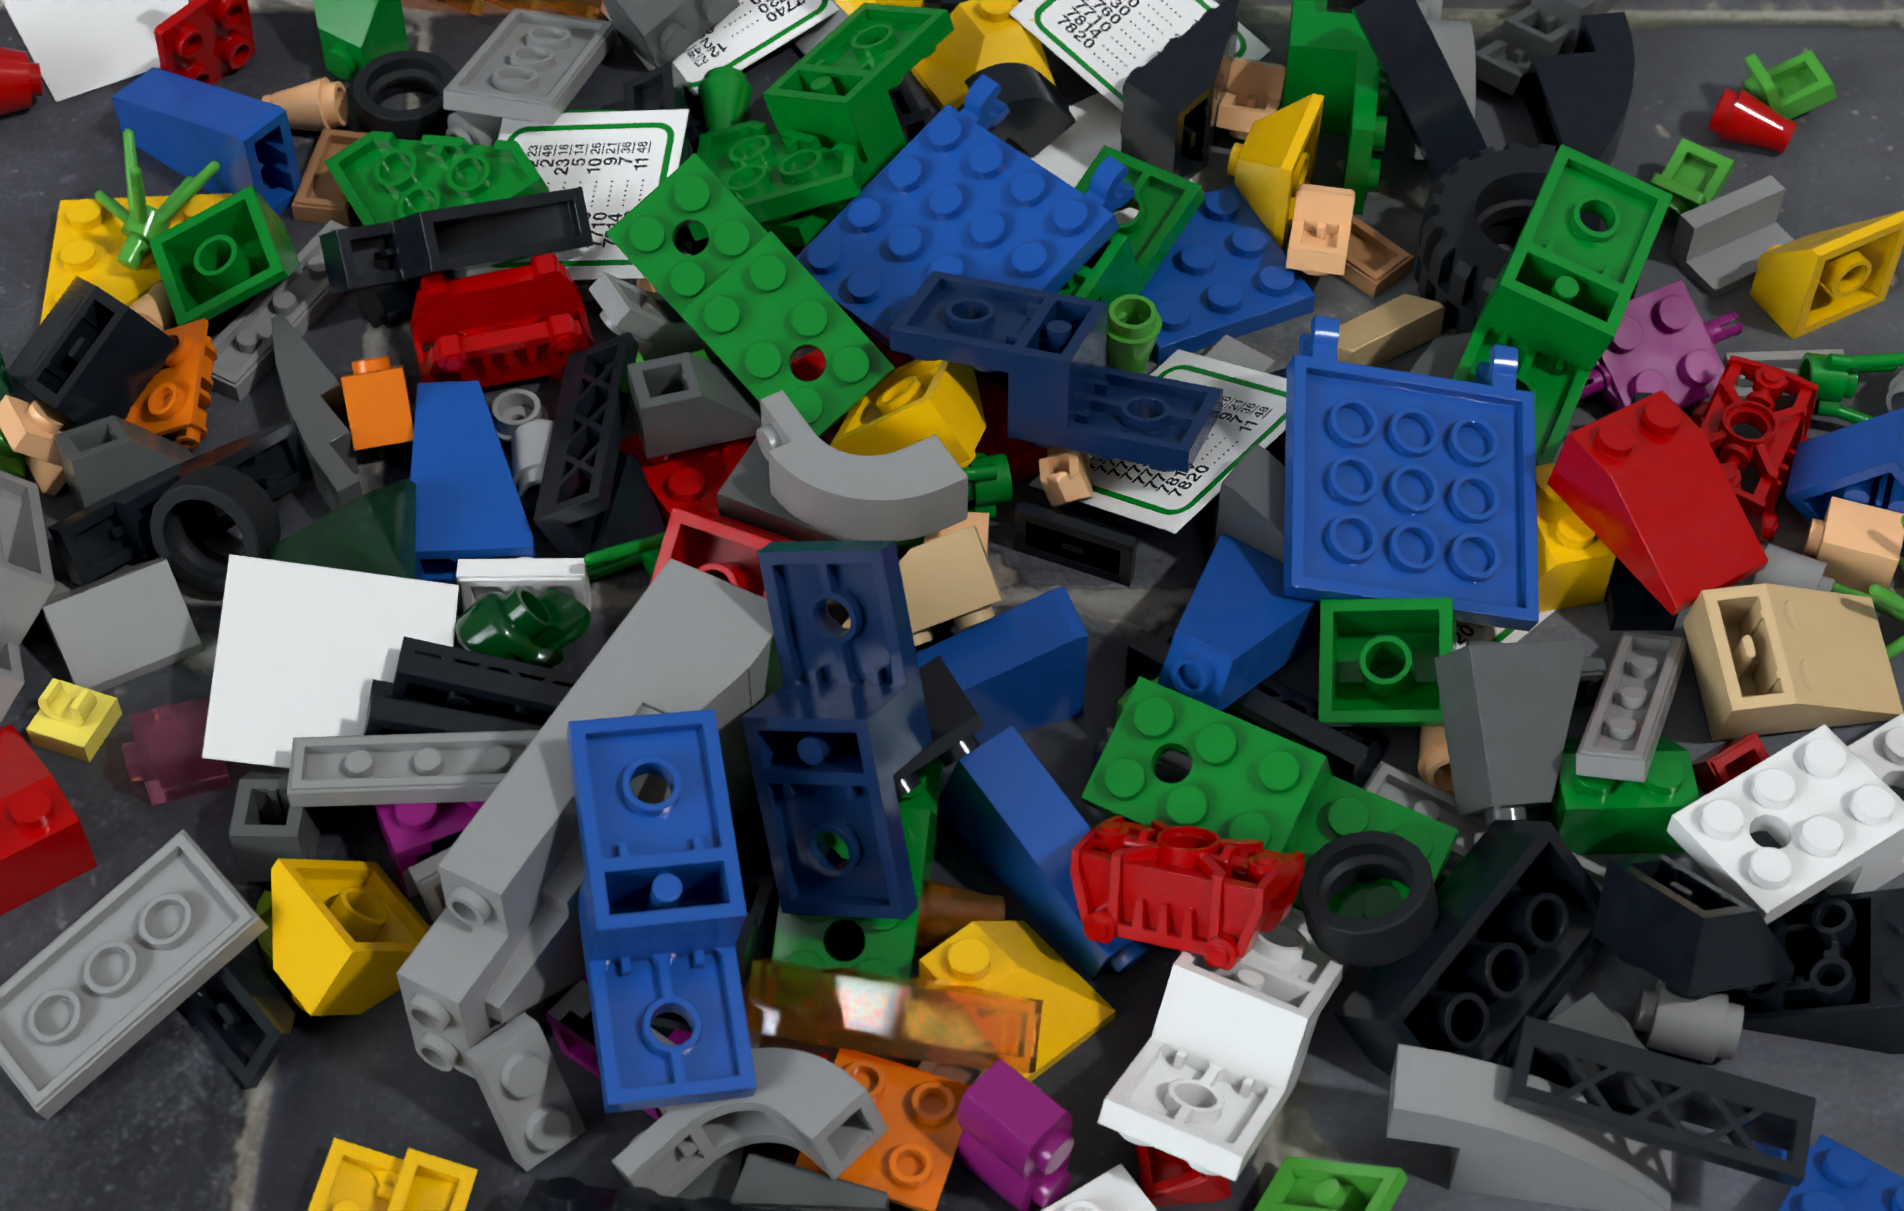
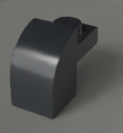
(1034, 103)

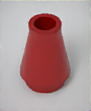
(1750, 122)

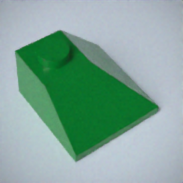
(358, 32)

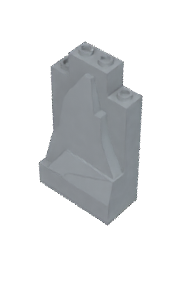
(518, 866)

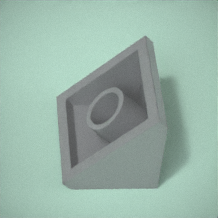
(121, 626)

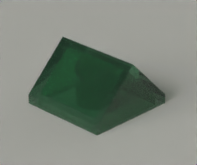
(363, 536)

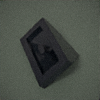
(631, 508)
(1075, 541)
(244, 1016)

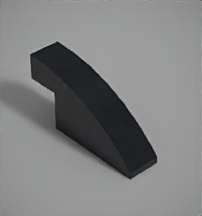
(1585, 94)
(455, 239)

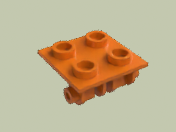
(181, 389)
(921, 1134)

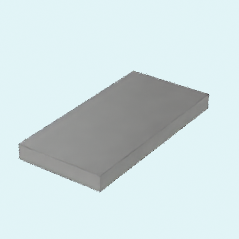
(530, 66)
(120, 972)

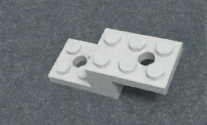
(1822, 806)
(1225, 1051)

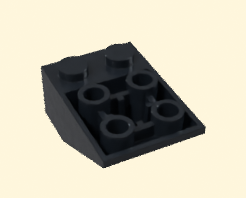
(1177, 95)
(91, 355)
(1844, 974)

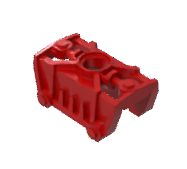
(499, 324)
(1781, 431)
(1181, 888)

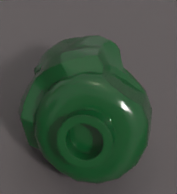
(523, 625)

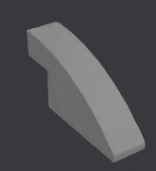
(24, 576)
(1515, 1150)

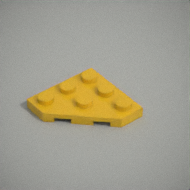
(90, 241)

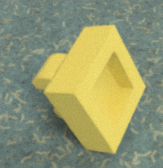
(73, 720)

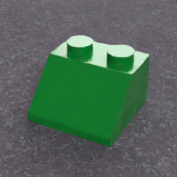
(223, 256)
(1381, 660)
(1622, 815)

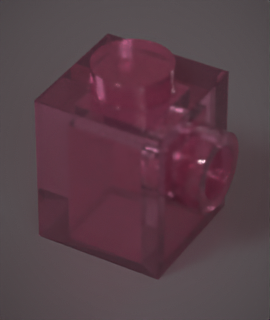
(170, 752)

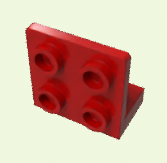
(206, 39)

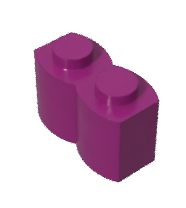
(1015, 1138)

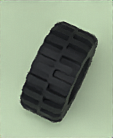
(1467, 219)

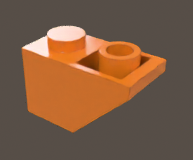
(377, 403)

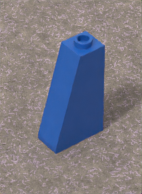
(198, 123)
(462, 484)
(1237, 627)
(1020, 665)
(1024, 833)

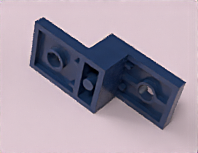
(1057, 371)
(838, 728)

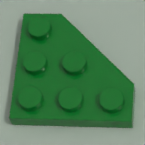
(779, 173)
(402, 177)

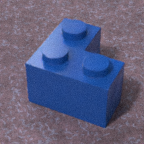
(1852, 464)

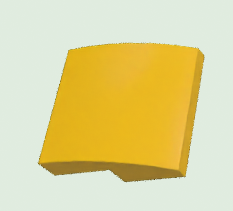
(374, 1181)

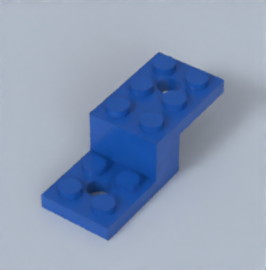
(660, 910)

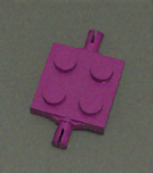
(1663, 348)

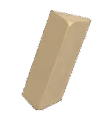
(1389, 330)

